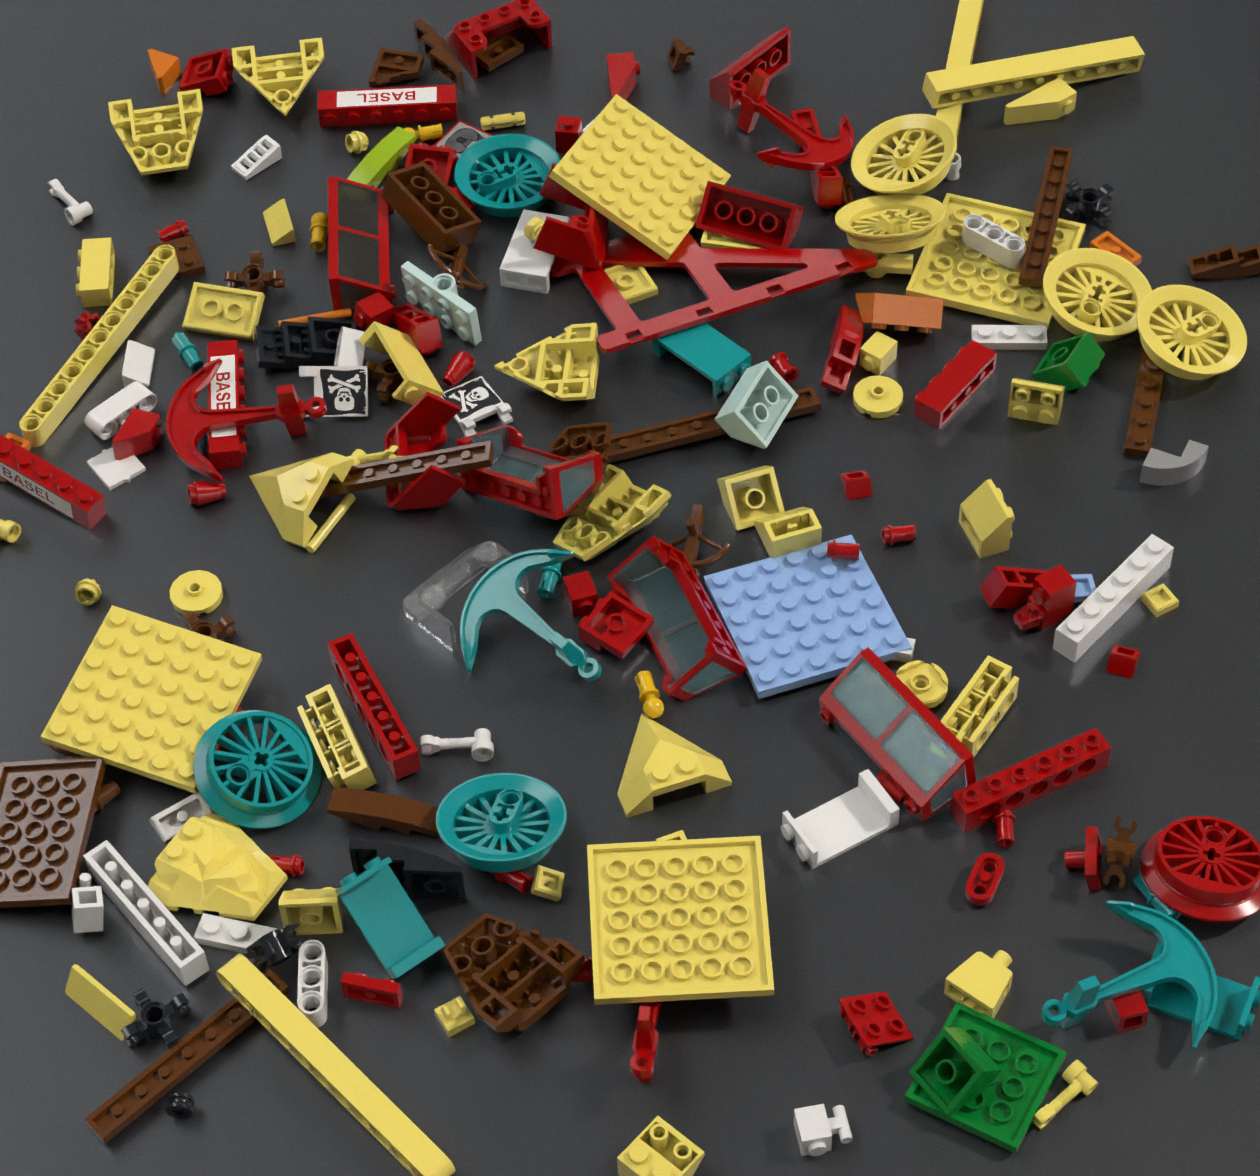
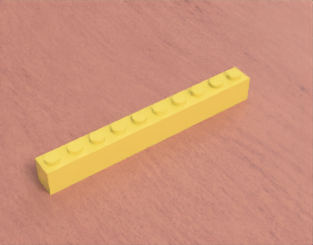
(1032, 71)

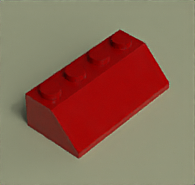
(769, 55)
(748, 216)

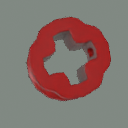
(783, 367)

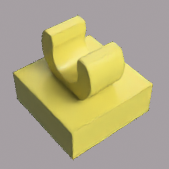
(454, 1016)

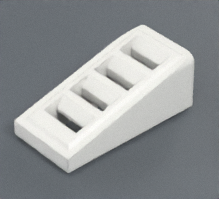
(265, 146)

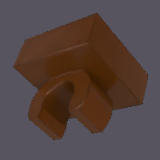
(678, 55)

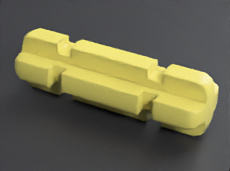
(502, 121)

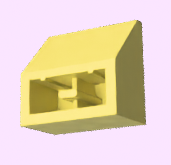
(1035, 401)
(987, 520)
(789, 531)
(660, 1152)

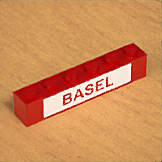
(387, 105)
(226, 392)
(50, 484)

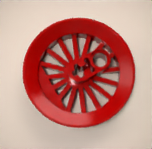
(1215, 869)

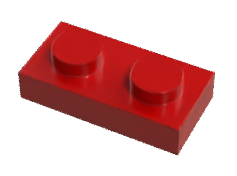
(807, 119)
(372, 990)

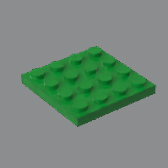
(1015, 1095)

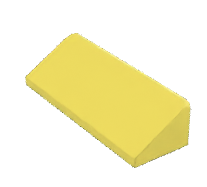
(99, 1001)

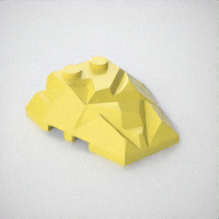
(159, 136)
(612, 515)
(216, 870)

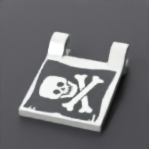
(341, 388)
(476, 402)

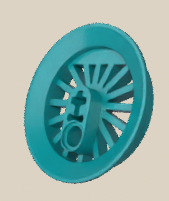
(487, 184)
(247, 764)
(510, 821)

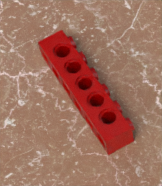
(374, 706)
(1030, 779)

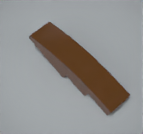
(441, 56)
(1226, 262)
(382, 809)

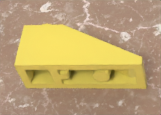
(1042, 104)

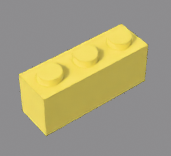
(96, 272)

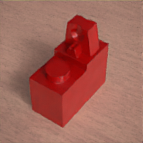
(1050, 600)

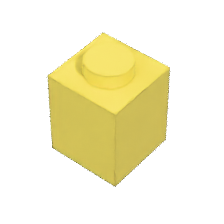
(878, 353)

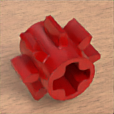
(85, 324)

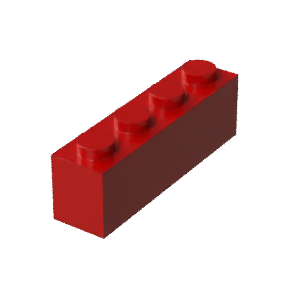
(954, 384)

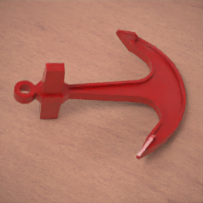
(819, 151)
(189, 422)
(645, 1037)

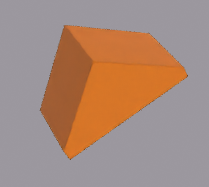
(165, 69)

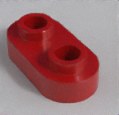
(984, 881)

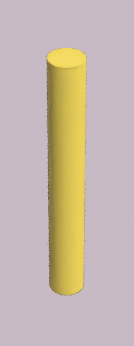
(330, 523)

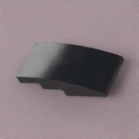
(299, 343)
(419, 873)

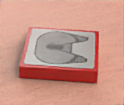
(462, 137)

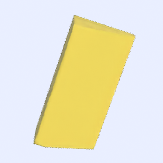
(279, 224)

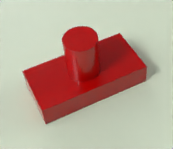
(1089, 858)

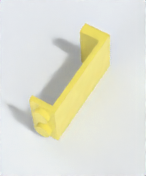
(407, 359)

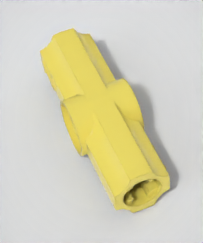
(890, 263)

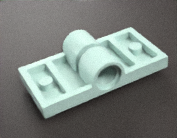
(441, 299)

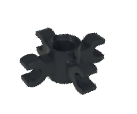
(1089, 203)
(275, 947)
(153, 1010)

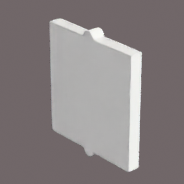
(113, 471)

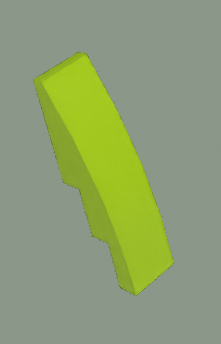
(383, 158)

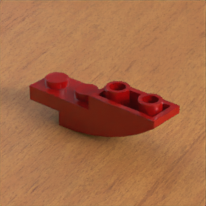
(843, 350)

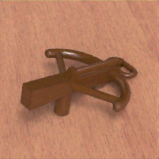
(456, 267)
(695, 527)

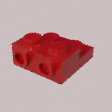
(208, 72)
(439, 159)
(614, 625)

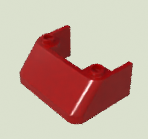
(582, 238)
(417, 432)

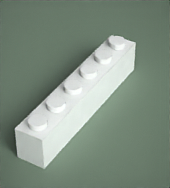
(1113, 598)
(146, 913)

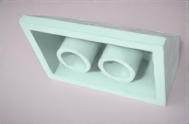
(757, 406)

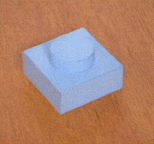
(1084, 587)

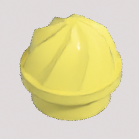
(356, 142)
(87, 591)

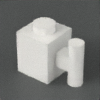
(87, 906)
(816, 1130)

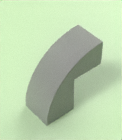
(1167, 469)

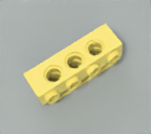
(982, 704)
(344, 745)

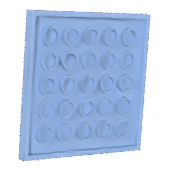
(804, 616)

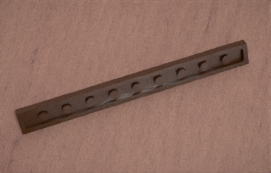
(690, 429)

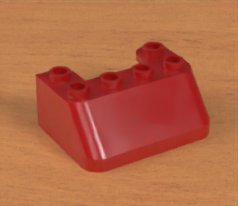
(471, 34)

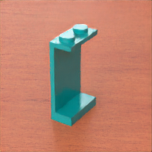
(707, 353)
(387, 917)
(1232, 1007)

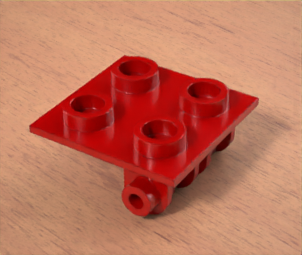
(873, 1021)

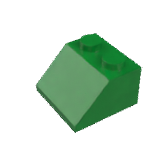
(1070, 362)
(954, 1069)

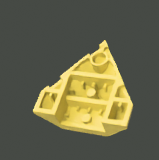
(280, 76)
(560, 365)
(295, 489)
(663, 763)

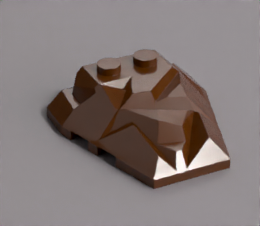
(574, 443)
(511, 972)

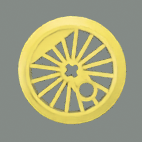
(923, 148)
(891, 222)
(1095, 292)
(1195, 336)

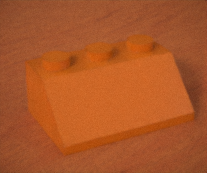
(900, 311)

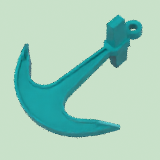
(499, 593)
(1180, 961)

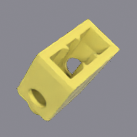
(981, 982)

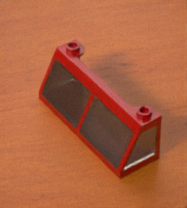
(357, 243)

